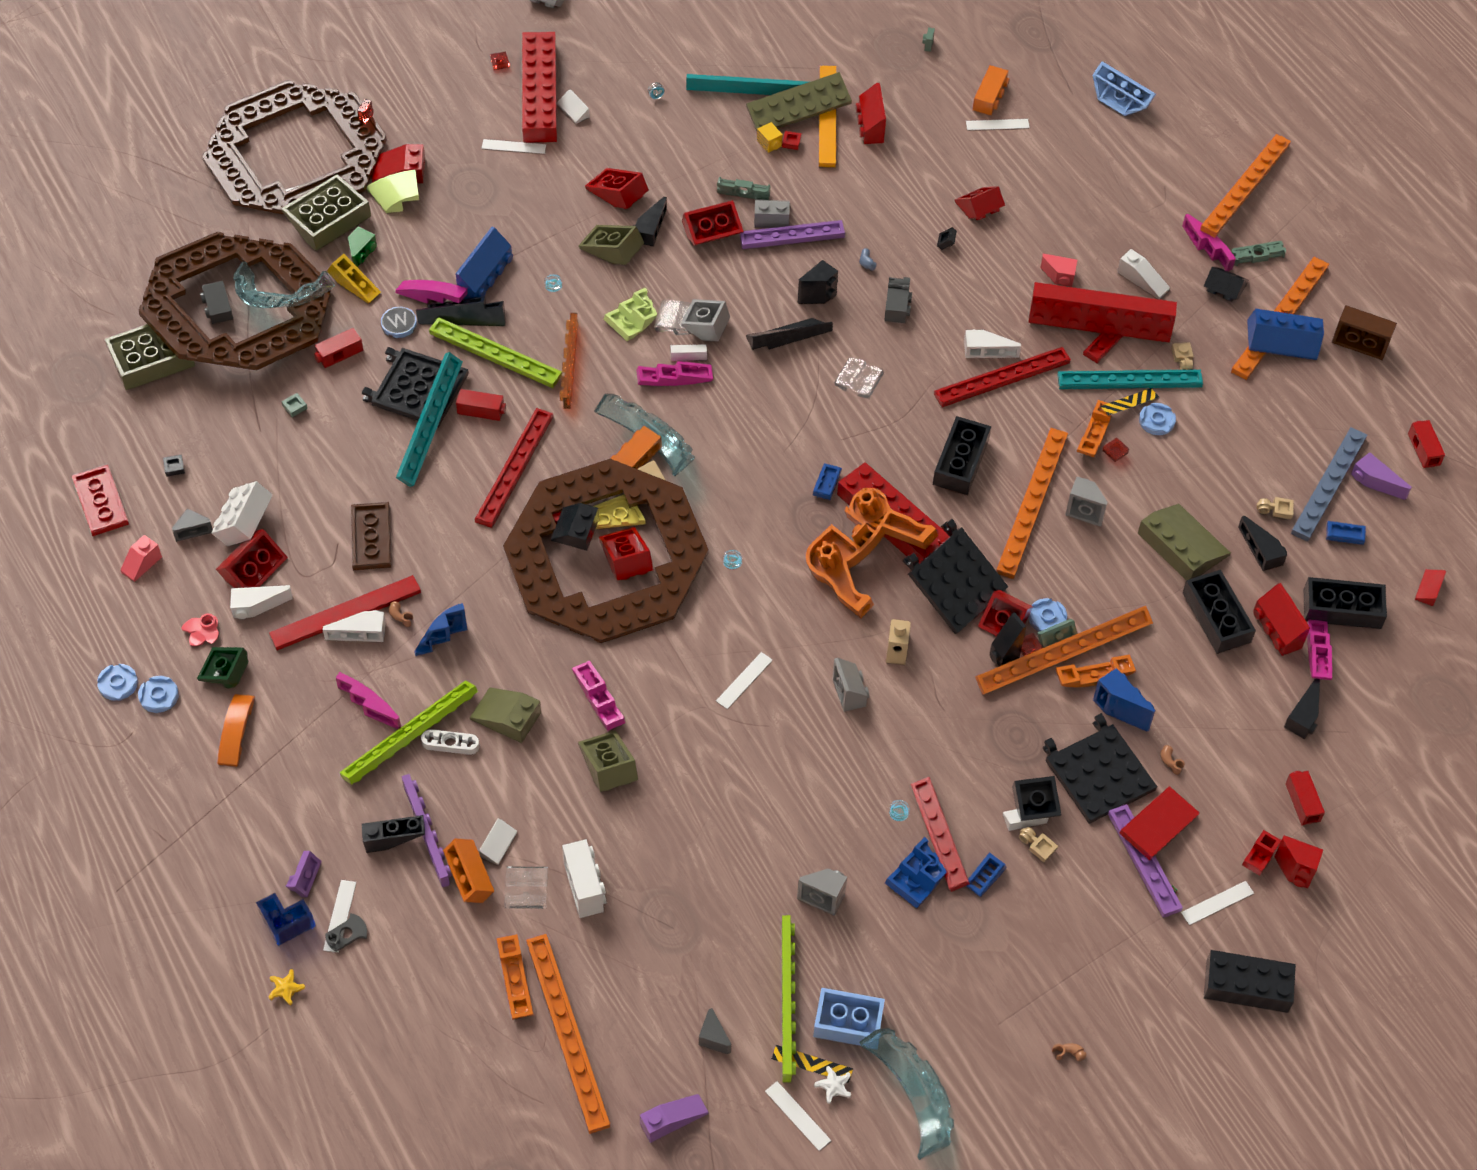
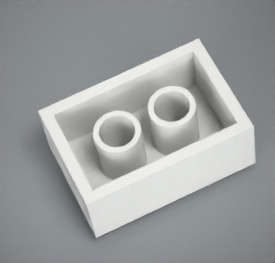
(241, 513)
(584, 878)

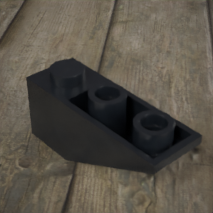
(391, 833)

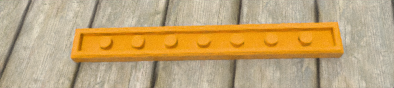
(827, 129)

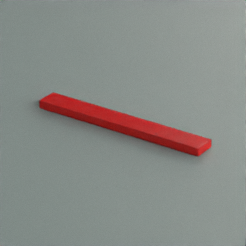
(1002, 377)
(514, 468)
(370, 601)

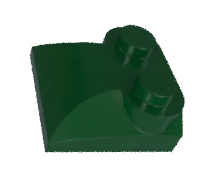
(224, 666)

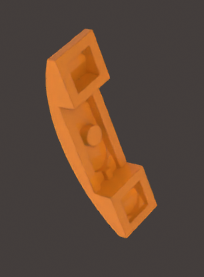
(1095, 431)
(1089, 675)
(233, 729)
(514, 977)

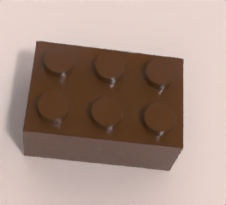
(1364, 332)

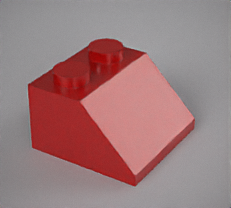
(981, 202)
(1000, 609)
(1298, 860)

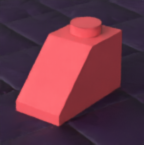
(1059, 269)
(140, 558)

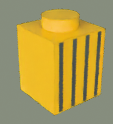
(769, 137)

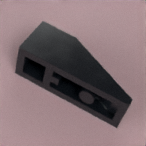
(651, 222)
(1263, 545)
(1009, 641)
(1304, 715)

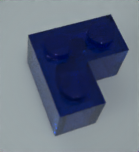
(287, 922)

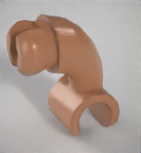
(394, 611)
(1166, 756)
(1075, 1049)

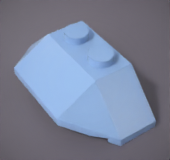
(1120, 91)

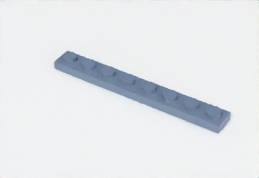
(1329, 484)

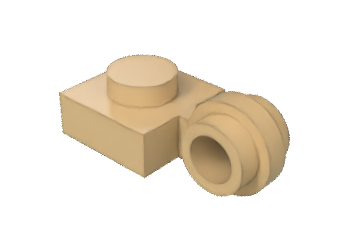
(1183, 353)
(1281, 507)
(1041, 846)

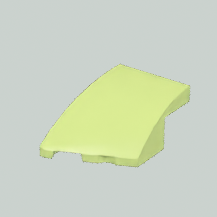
(394, 190)
(632, 315)

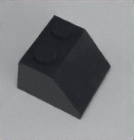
(1225, 283)
(818, 284)
(576, 526)
(1036, 798)

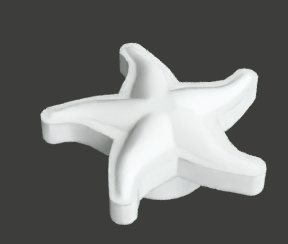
(834, 1085)

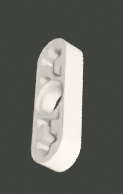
(444, 735)

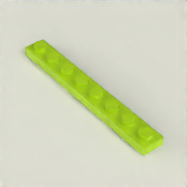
(495, 352)
(408, 732)
(788, 1006)

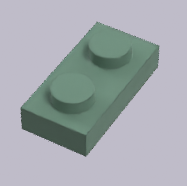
(1057, 633)

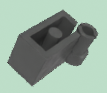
(897, 300)
(217, 302)

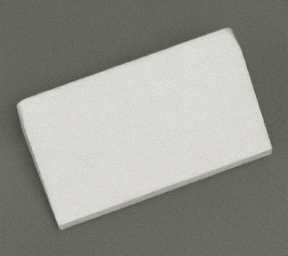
(573, 107)
(688, 352)
(1013, 821)
(497, 842)

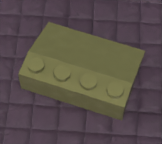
(327, 212)
(143, 357)
(1182, 541)

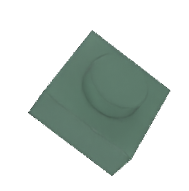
(928, 39)
(294, 405)

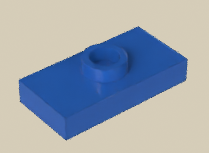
(827, 481)
(1345, 532)

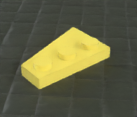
(618, 514)

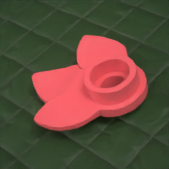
(200, 631)

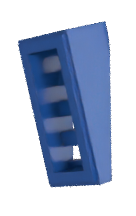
(1001, 867)

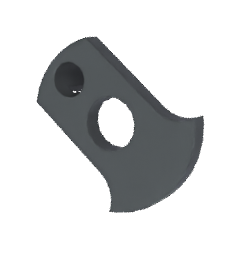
(358, 930)

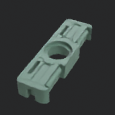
(753, 191)
(1269, 250)

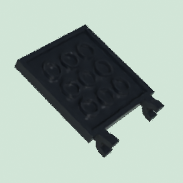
(409, 384)
(956, 578)
(1099, 771)

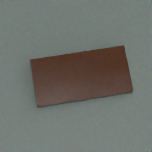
(371, 536)

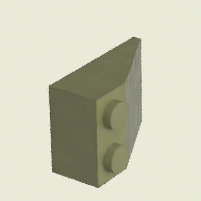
(613, 243)
(507, 712)
(608, 761)

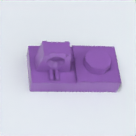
(305, 874)

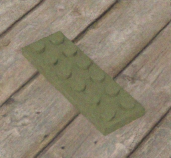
(800, 102)

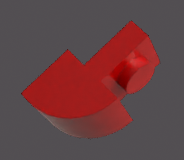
(1262, 852)

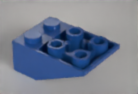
(1123, 700)

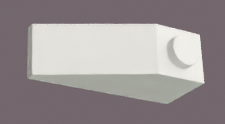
(1141, 273)
(989, 345)
(256, 600)
(359, 627)

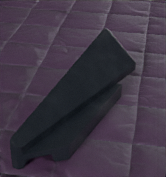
(467, 312)
(789, 333)

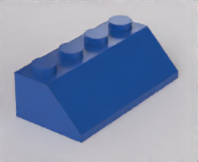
(484, 264)
(1285, 334)

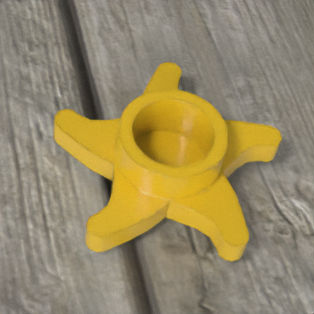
(285, 987)

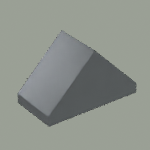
(191, 525)
(713, 1034)

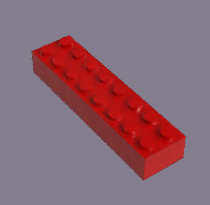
(539, 87)
(1102, 312)
(867, 477)

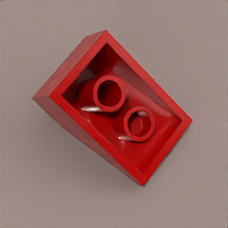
(401, 159)
(618, 187)
(626, 553)

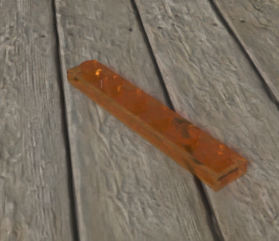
(568, 366)

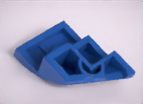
(449, 622)
(917, 874)

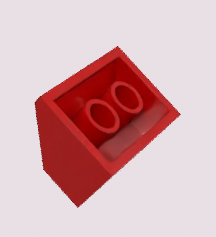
(871, 115)
(712, 223)
(252, 561)
(1281, 620)

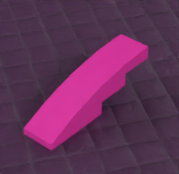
(1213, 246)
(431, 290)
(673, 375)
(1319, 650)
(598, 695)
(372, 704)

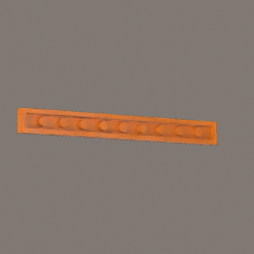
(1245, 186)
(1289, 304)
(1031, 503)
(1063, 650)
(568, 1034)

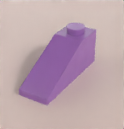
(1378, 476)
(671, 1116)

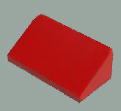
(1430, 586)

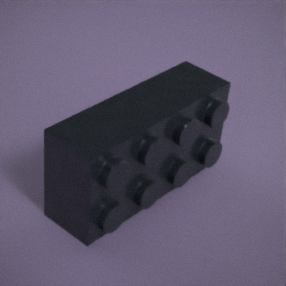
(961, 455)
(1345, 602)
(1218, 611)
(1249, 981)

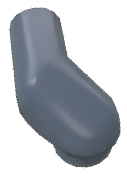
(866, 261)

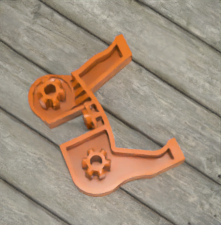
(835, 553)

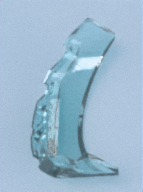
(248, 294)
(634, 418)
(921, 1086)

